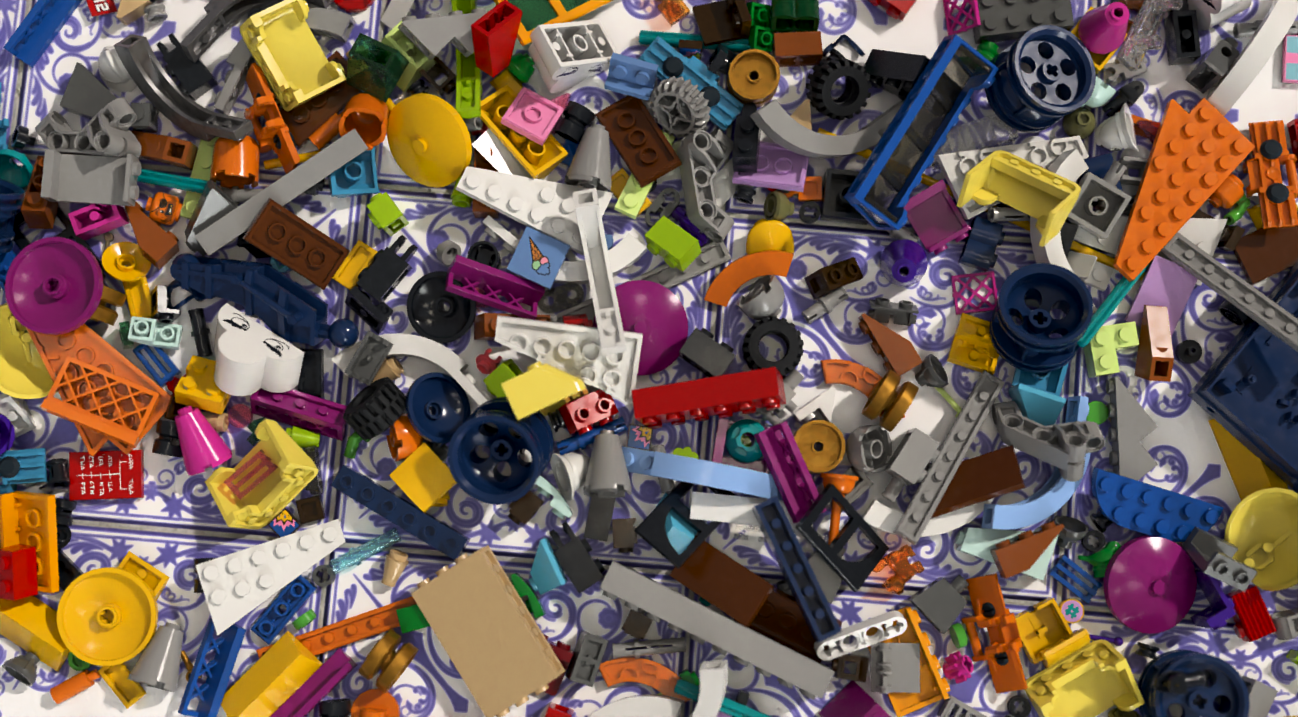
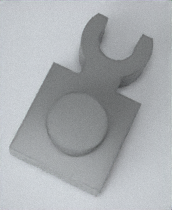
(1119, 69)

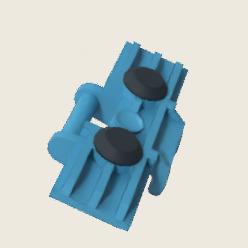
(672, 63)
(22, 468)

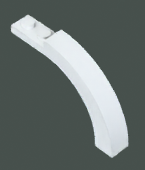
(1254, 55)
(1070, 166)
(621, 256)
(599, 271)
(426, 349)
(887, 519)
(712, 688)
(642, 706)

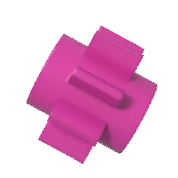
(957, 667)

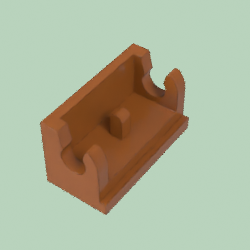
(797, 48)

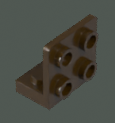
(722, 21)

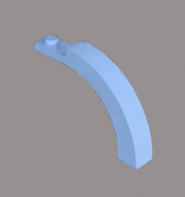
(701, 472)
(1048, 497)

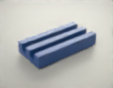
(168, 375)
(1091, 591)

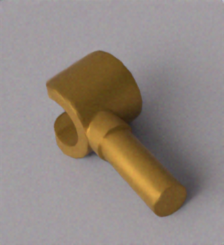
(189, 666)

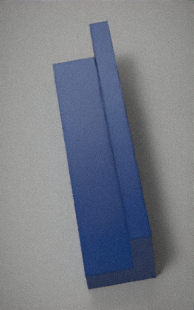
(40, 29)
(221, 668)

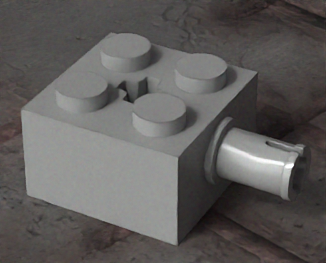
(1110, 202)
(909, 462)

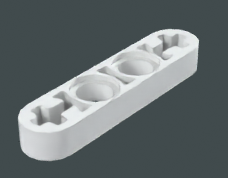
(861, 639)

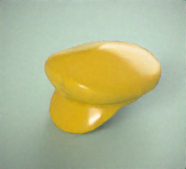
(769, 236)

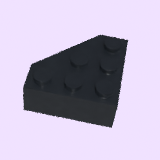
(894, 71)

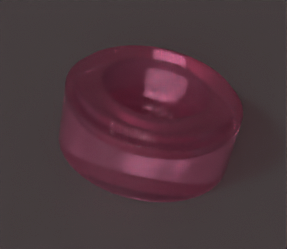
(240, 416)

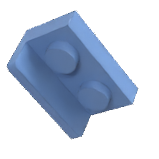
(631, 76)

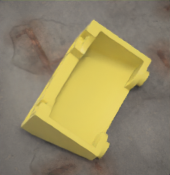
(290, 53)
(275, 491)
(1085, 684)

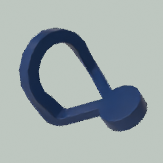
(826, 51)
(194, 294)

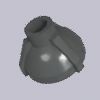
(932, 373)
(1072, 532)
(23, 668)

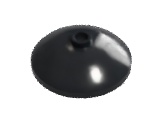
(428, 313)

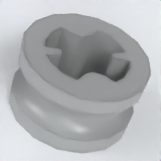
(155, 12)

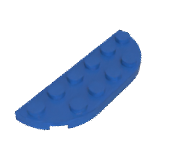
(1151, 508)

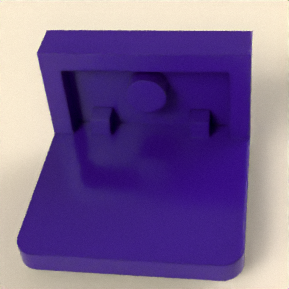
(1220, 604)

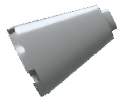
(592, 160)
(607, 468)
(160, 659)

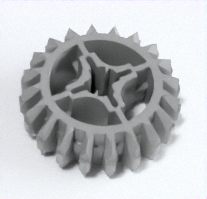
(679, 107)

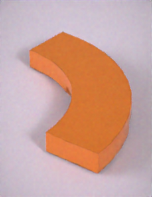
(744, 269)
(850, 374)
(641, 671)

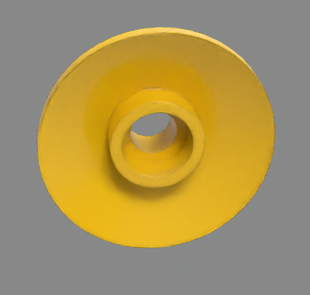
(125, 254)

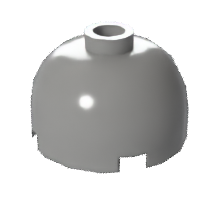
(764, 298)
(868, 448)

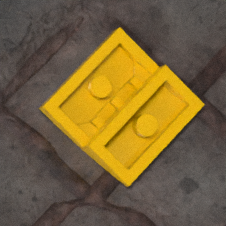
(972, 345)
(423, 477)
(153, 577)
(1065, 647)

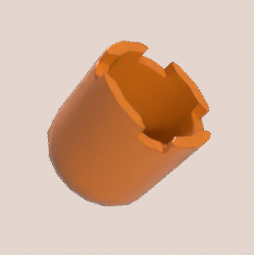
(367, 116)
(235, 162)

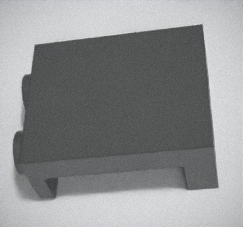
(1216, 559)

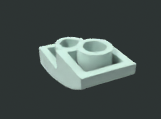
(156, 334)
(559, 504)

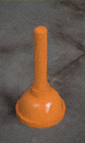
(844, 485)

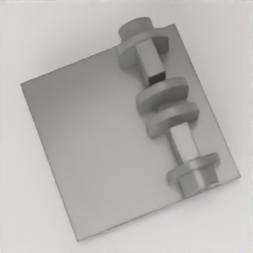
(895, 667)

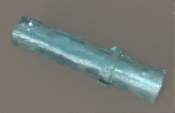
(365, 551)

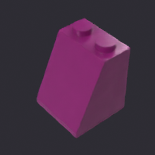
(853, 702)

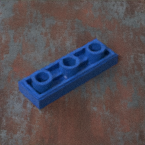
(274, 620)

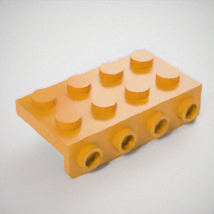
(31, 521)
(931, 684)

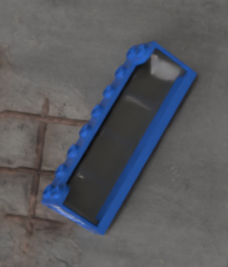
(918, 132)

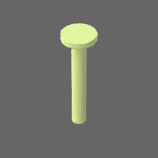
(948, 398)

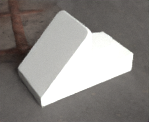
(1089, 270)
(823, 403)
(18, 413)

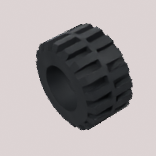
(853, 95)
(777, 327)
(375, 408)

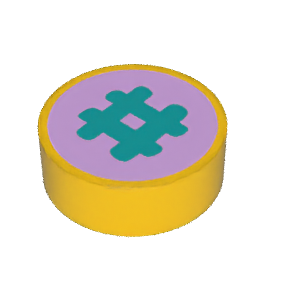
(1072, 610)

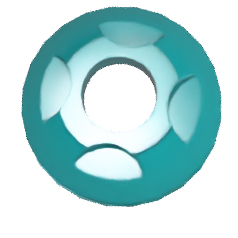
(12, 172)
(733, 441)

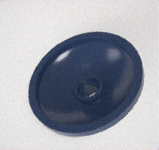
(447, 405)

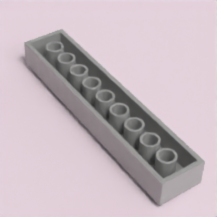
(721, 631)

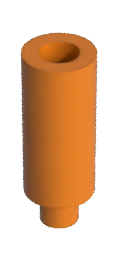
(326, 131)
(74, 685)

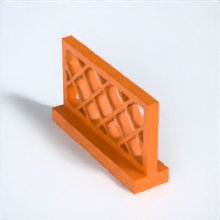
(92, 421)

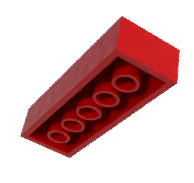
(709, 397)

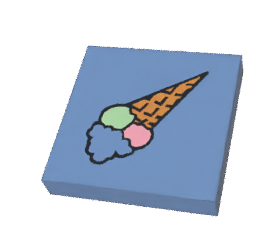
(538, 257)

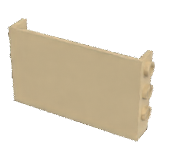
(488, 632)

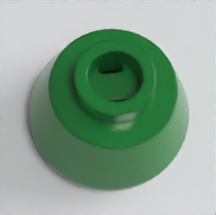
(521, 67)

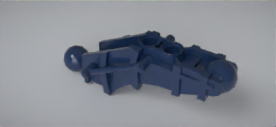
(267, 293)

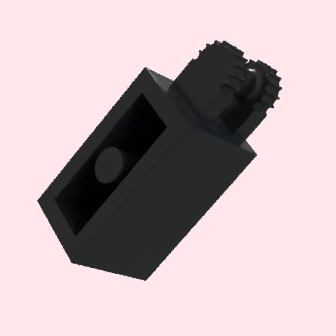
(1182, 36)
(193, 76)
(746, 141)
(387, 270)
(577, 560)

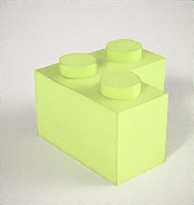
(1101, 350)

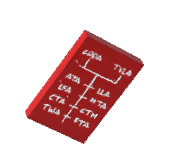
(106, 475)

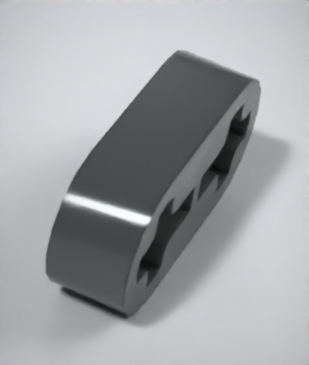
(657, 204)

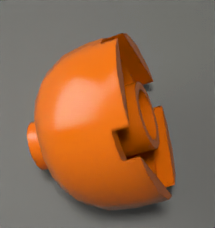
(403, 438)

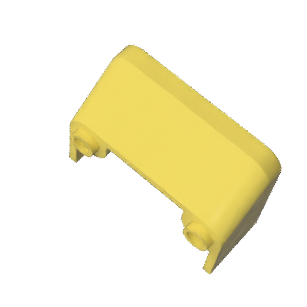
(1022, 187)
(542, 390)

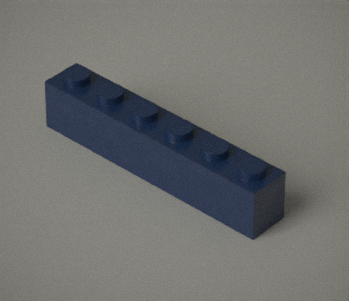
(796, 569)

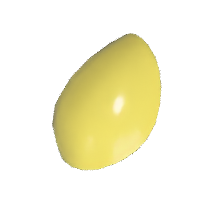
(21, 366)
(1267, 536)

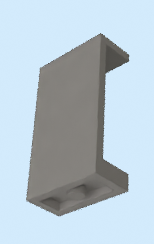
(90, 179)

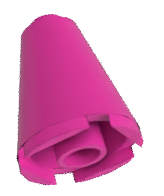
(1104, 27)
(199, 441)

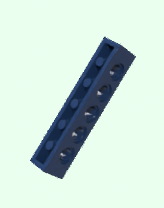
(400, 512)

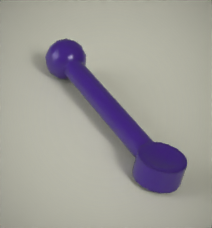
(1118, 641)

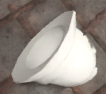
(113, 71)
(1117, 131)
(569, 472)

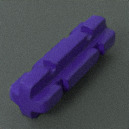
(679, 214)

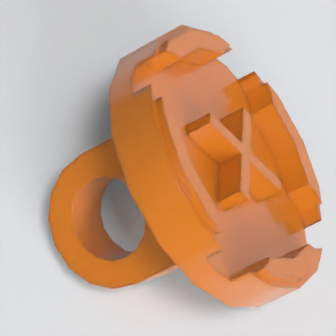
(375, 704)

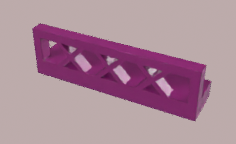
(494, 283)
(301, 408)
(786, 471)
(317, 686)

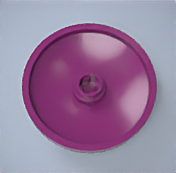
(53, 285)
(656, 314)
(1150, 584)

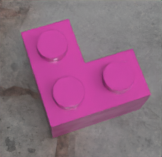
(97, 219)

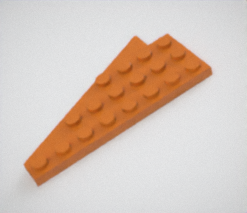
(1184, 168)
(94, 350)

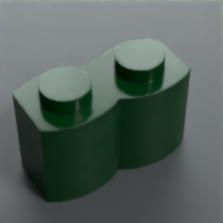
(794, 15)

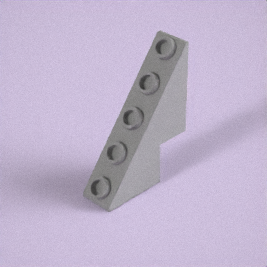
(435, 32)
(1128, 427)

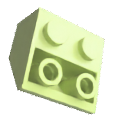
(416, 58)

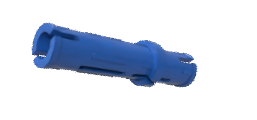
(581, 441)

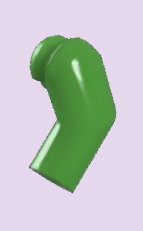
(1237, 213)
(352, 445)

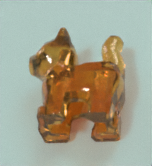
(902, 569)

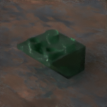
(374, 67)

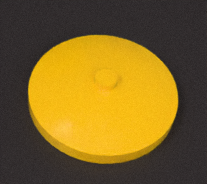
(429, 140)
(107, 616)

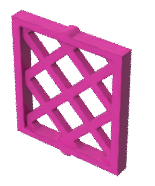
(974, 8)
(955, 295)

